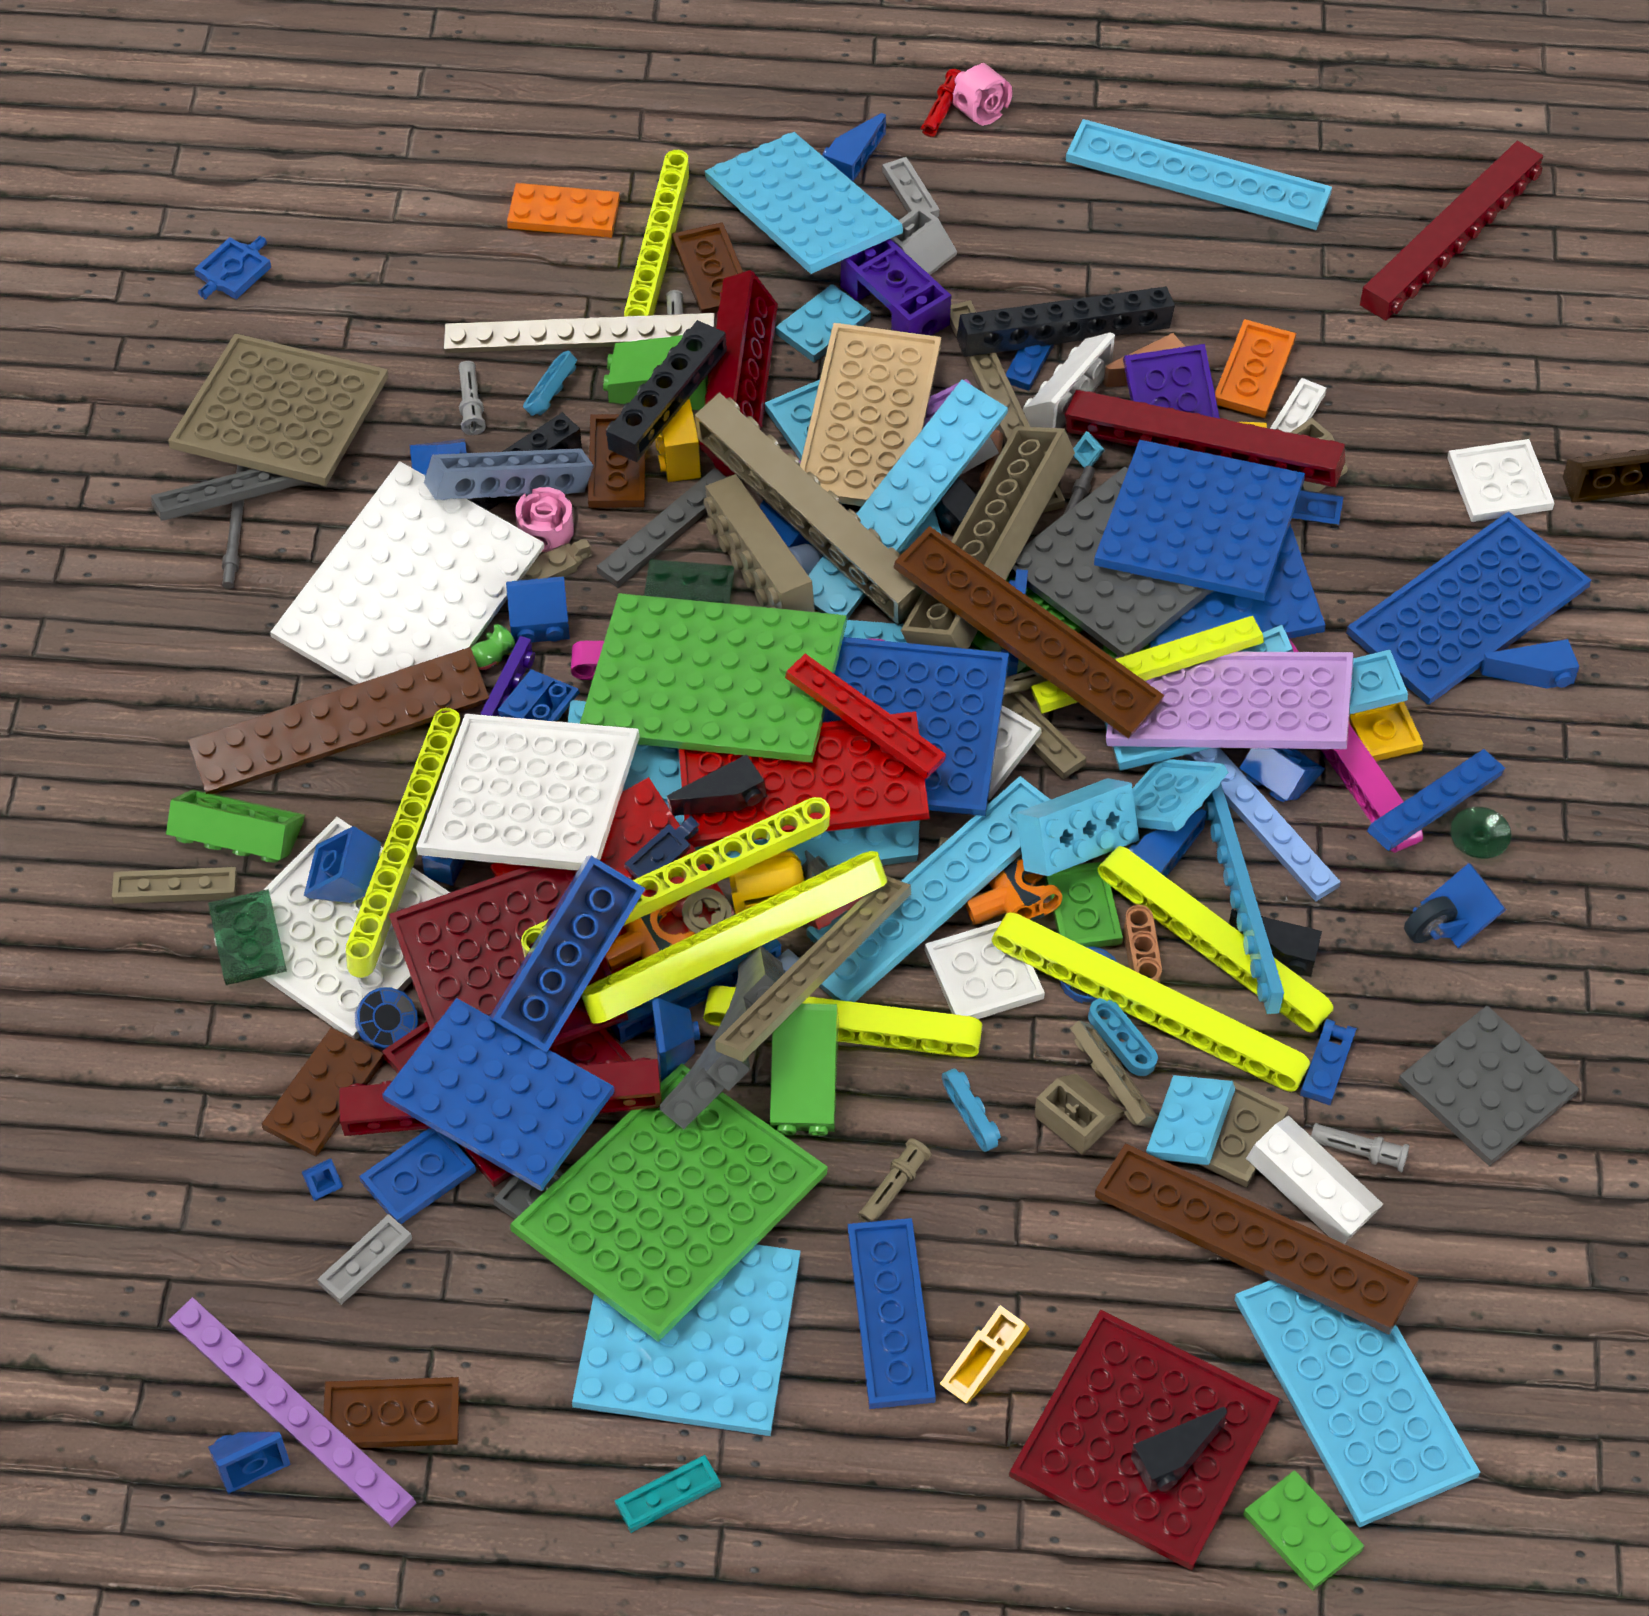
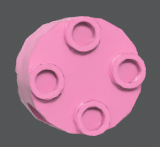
(981, 94)
(546, 517)

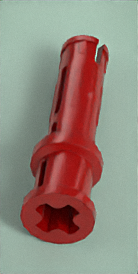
(941, 105)

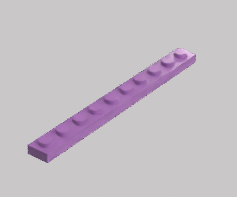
(293, 1412)

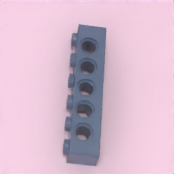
(507, 473)

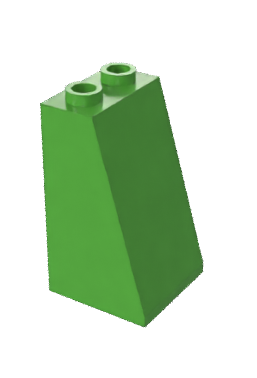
(634, 364)
(805, 1071)

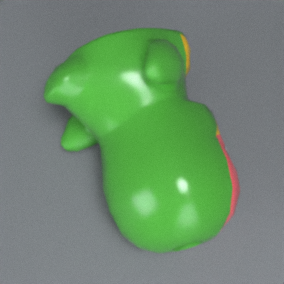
(491, 651)

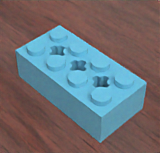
(1077, 826)

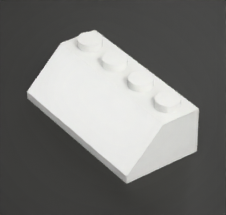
(1081, 371)
(1313, 1180)

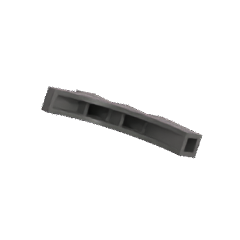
(713, 1069)

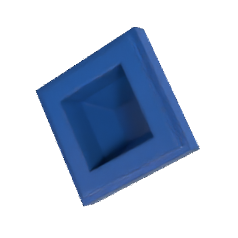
(322, 1179)

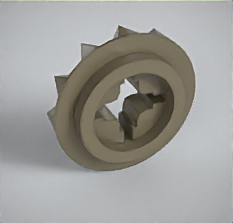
(713, 901)

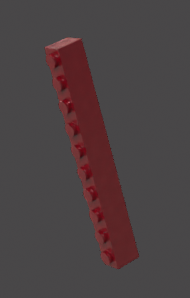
(1451, 231)
(1132, 421)
(365, 1111)

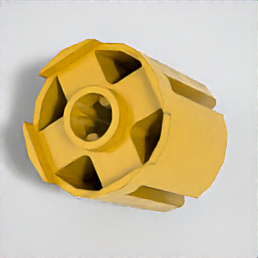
(765, 880)

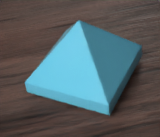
(1087, 450)

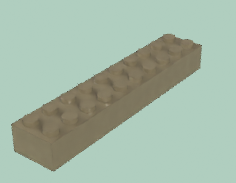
(806, 505)
(997, 524)

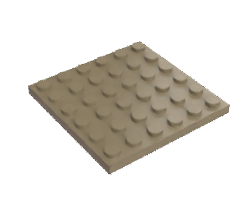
(279, 409)

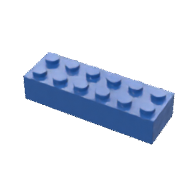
(567, 953)

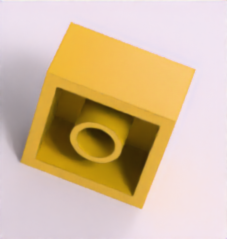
(679, 447)

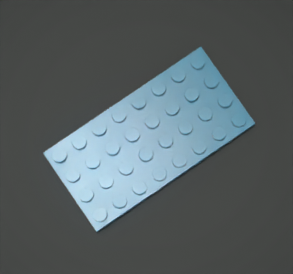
(803, 202)
(1358, 1402)

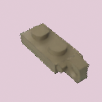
(559, 561)

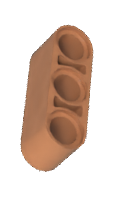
(1144, 938)

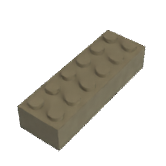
(756, 547)

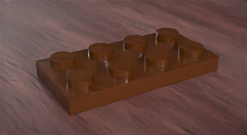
(706, 260)
(614, 478)
(310, 1105)
(395, 1411)

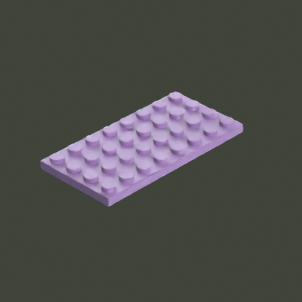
(1251, 703)

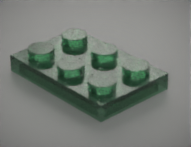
(690, 581)
(247, 937)

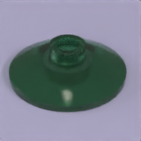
(1480, 823)

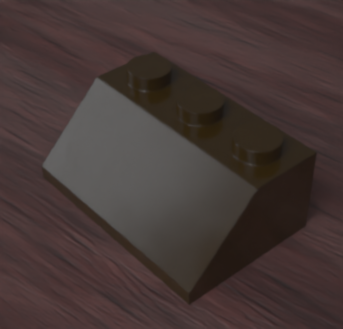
(1607, 475)

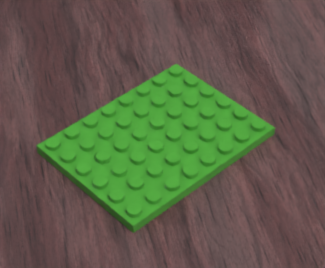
(712, 676)
(668, 1208)

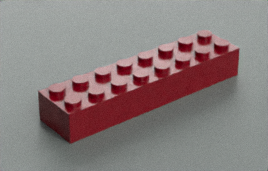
(749, 319)

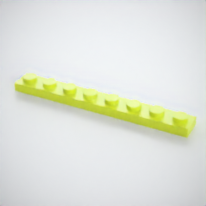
(1168, 657)

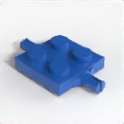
(232, 268)

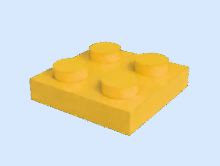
(1387, 731)

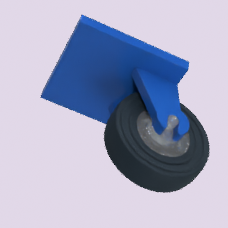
(1455, 910)

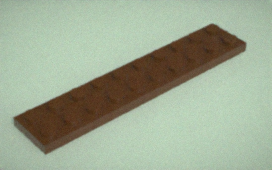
(1029, 632)
(337, 721)
(1257, 1238)

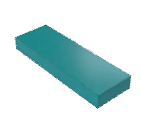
(667, 1493)

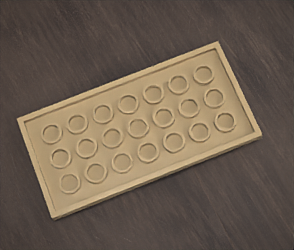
(868, 407)

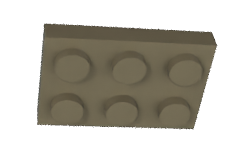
(1245, 1124)

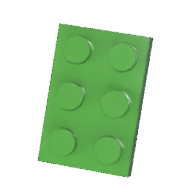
(1086, 908)
(1303, 1530)

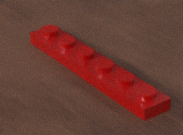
(865, 716)

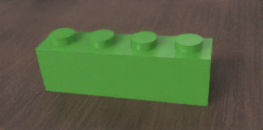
(233, 825)

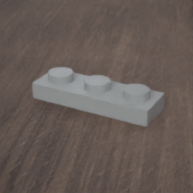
(909, 186)
(364, 1259)

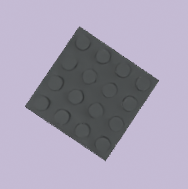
(1488, 1085)

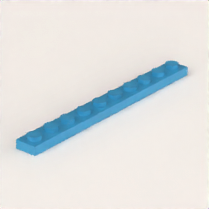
(1244, 901)

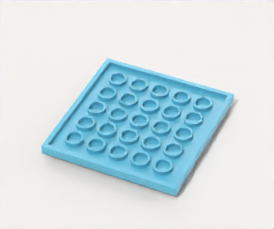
(712, 1367)

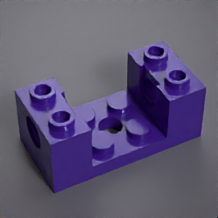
(916, 301)

